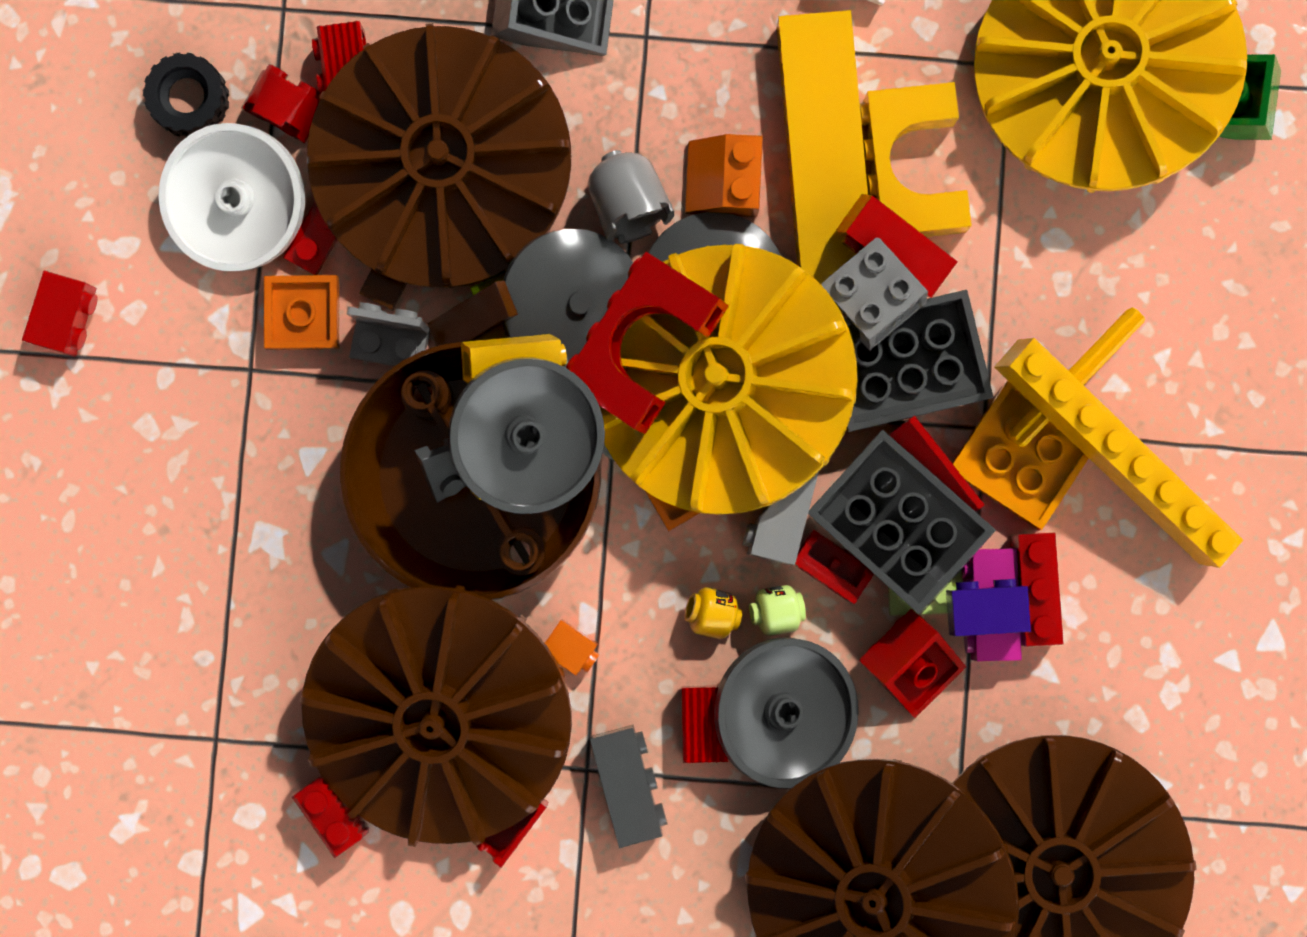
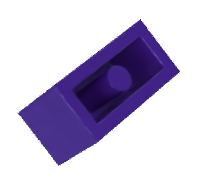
(988, 609)

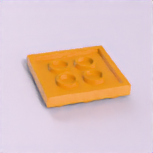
(1024, 478)

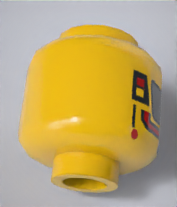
(713, 613)

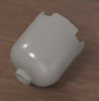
(628, 196)

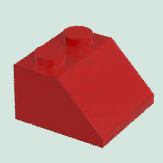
(913, 662)

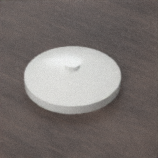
(231, 197)

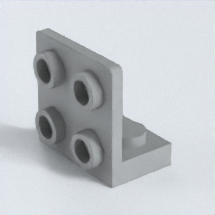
(875, 292)
(385, 336)

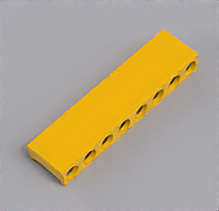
(821, 133)

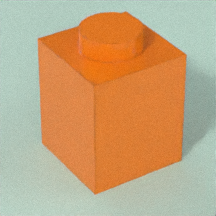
(572, 648)

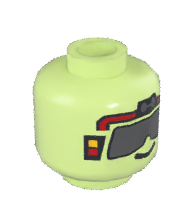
(777, 610)

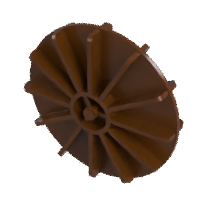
(438, 156)
(436, 715)
(1087, 838)
(880, 856)

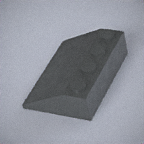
(555, 24)
(921, 365)
(901, 522)

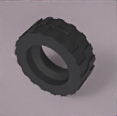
(170, 71)

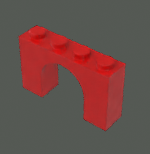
(648, 290)

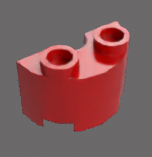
(282, 103)

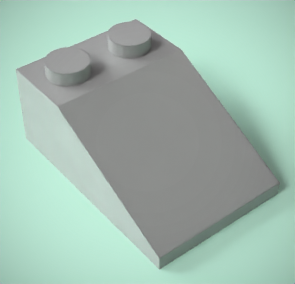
(781, 527)

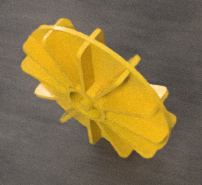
(1109, 86)
(750, 404)

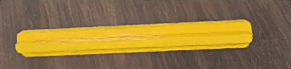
(1083, 370)

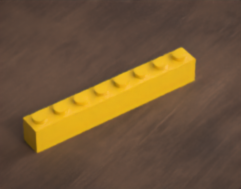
(1118, 452)

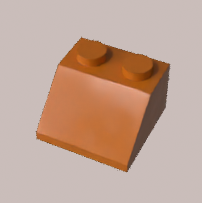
(724, 175)

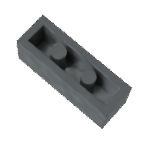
(628, 785)

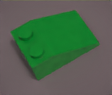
(1258, 101)

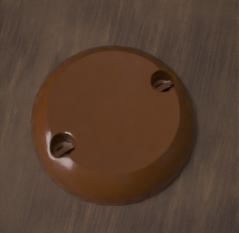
(460, 536)

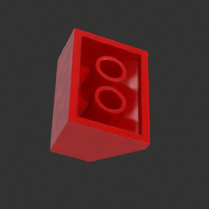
(922, 447)

